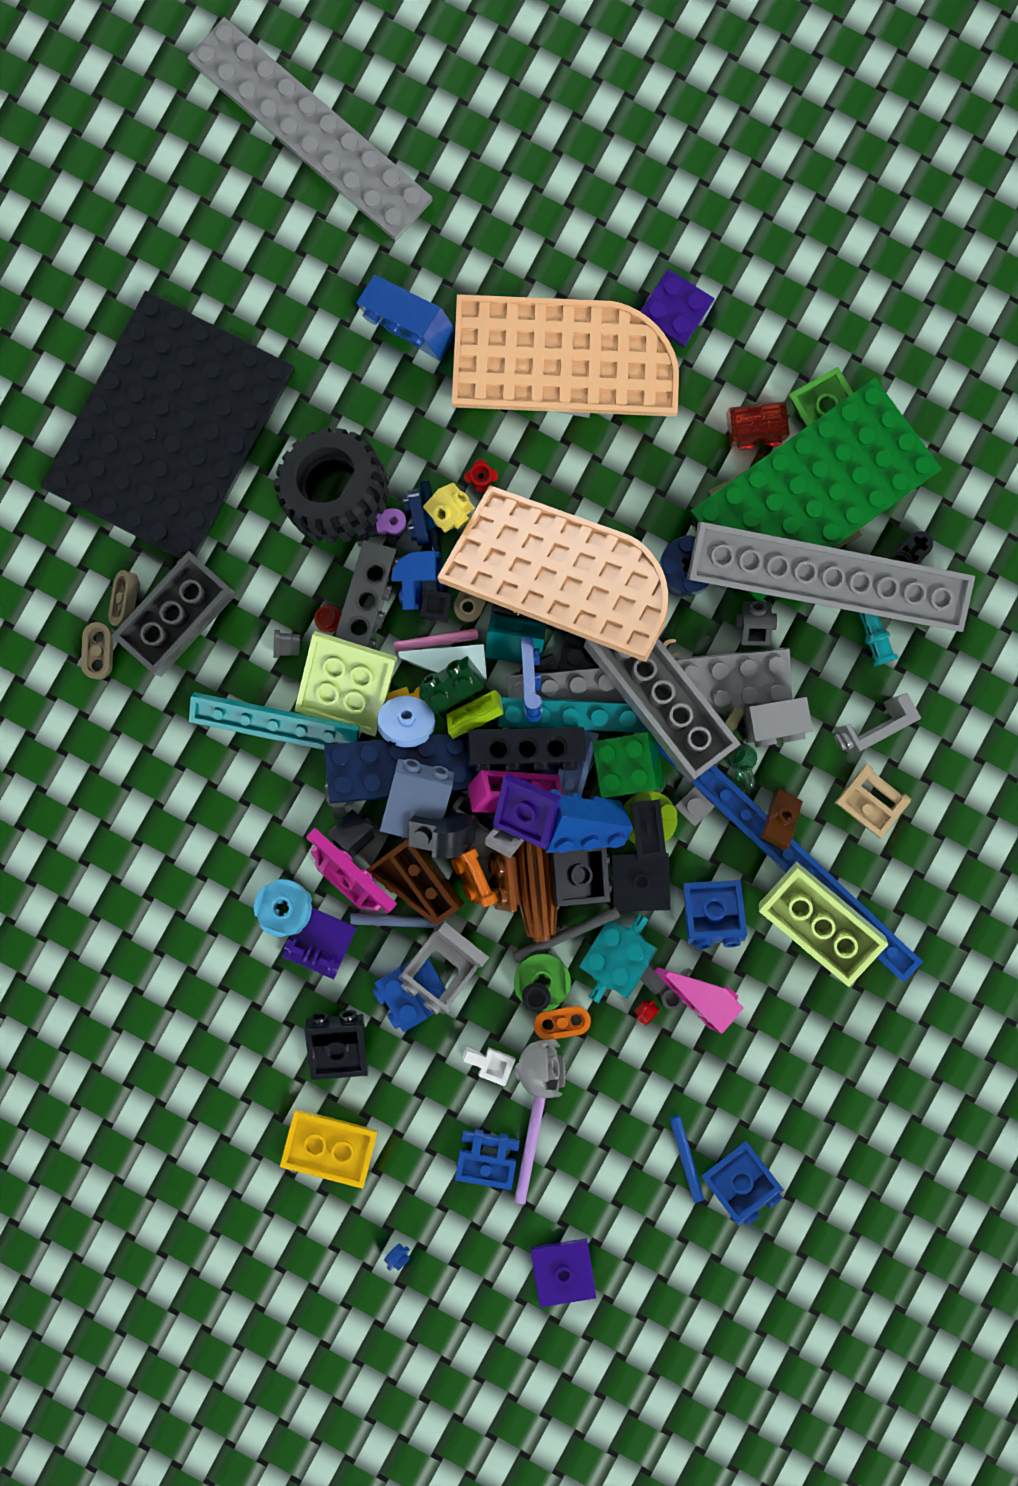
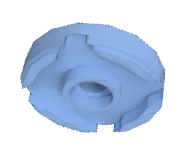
(408, 731)

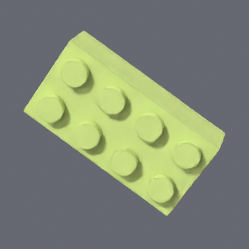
(822, 924)

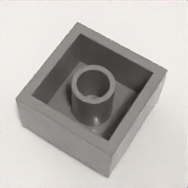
(777, 720)

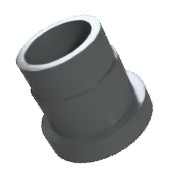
(286, 644)

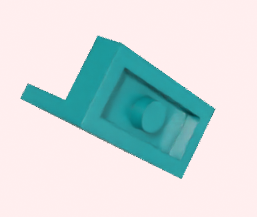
(506, 634)

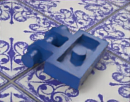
(487, 1168)

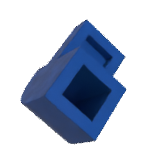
(414, 570)

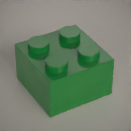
(628, 765)

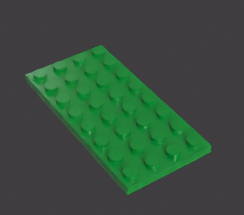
(827, 475)

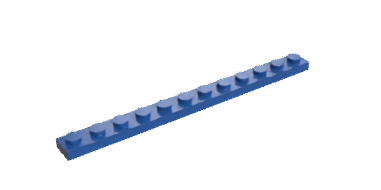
(750, 821)

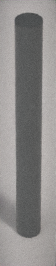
(567, 934)

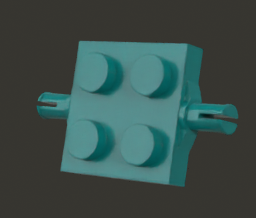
(618, 958)

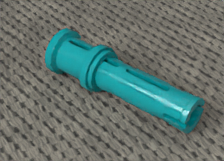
(877, 639)

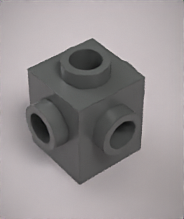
(756, 622)

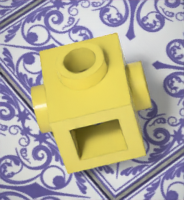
(449, 508)

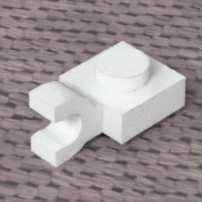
(493, 1066)

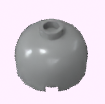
(541, 1069)

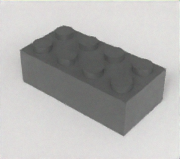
(174, 614)

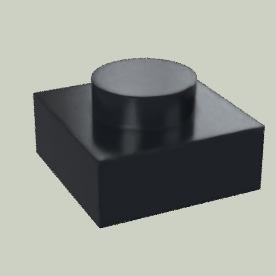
(436, 605)

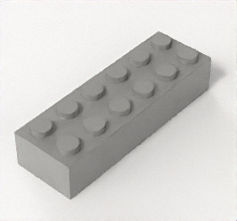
(668, 707)

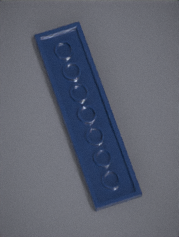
(368, 767)

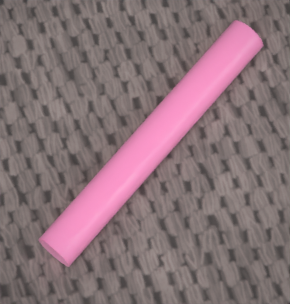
(436, 640)

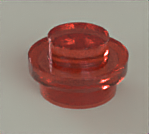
(327, 618)

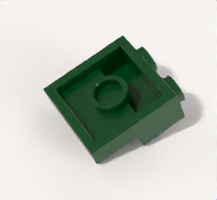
(453, 687)

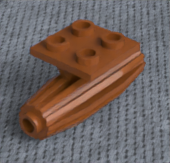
(526, 882)

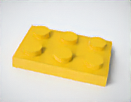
(329, 1148)

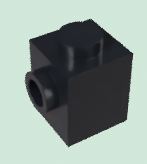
(352, 833)

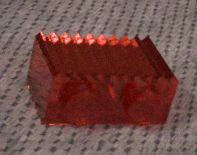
(758, 425)

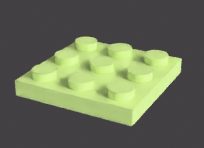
(345, 682)

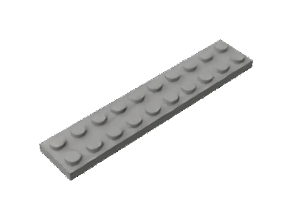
(310, 129)
(830, 577)
(723, 680)

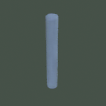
(391, 920)

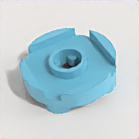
(269, 916)

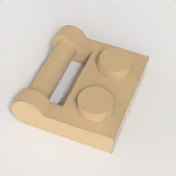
(866, 807)

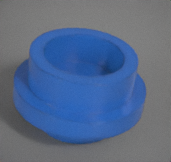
(397, 1257)

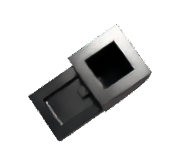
(444, 838)

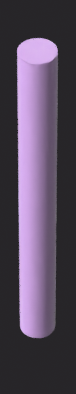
(529, 1150)

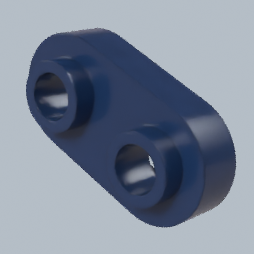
(414, 506)

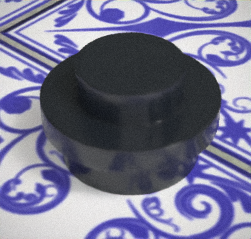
(536, 997)

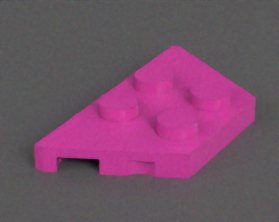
(351, 881)

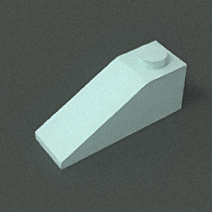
(439, 658)

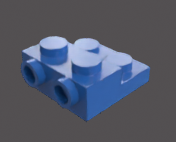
(714, 913)
(405, 1008)
(743, 1184)

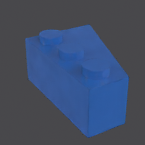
(407, 317)
(588, 824)

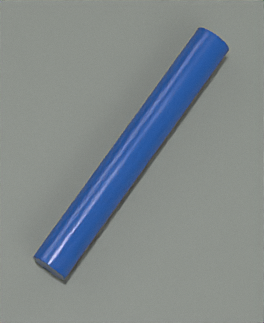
(686, 1158)

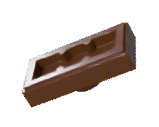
(781, 819)

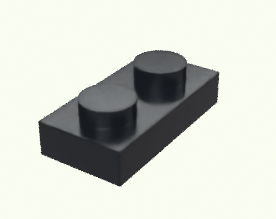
(648, 829)

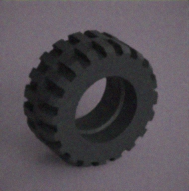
(314, 459)

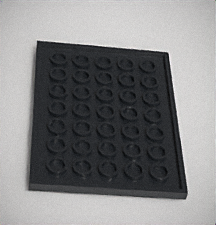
(168, 427)

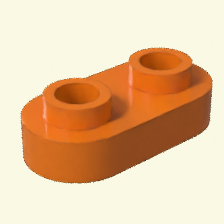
(562, 1025)

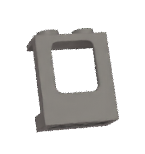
(902, 714)
(457, 951)

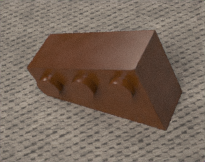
(418, 881)

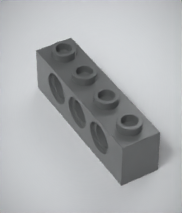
(370, 557)

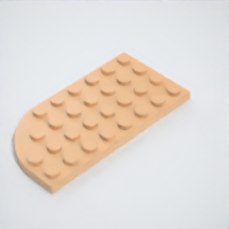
(561, 357)
(561, 572)

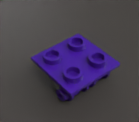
(320, 944)

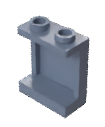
(416, 792)

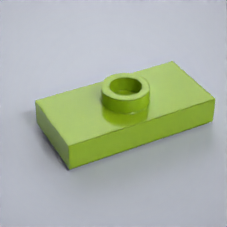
(474, 714)

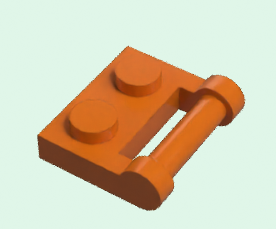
(475, 884)

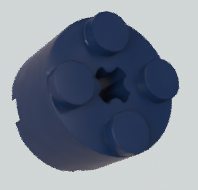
(672, 562)

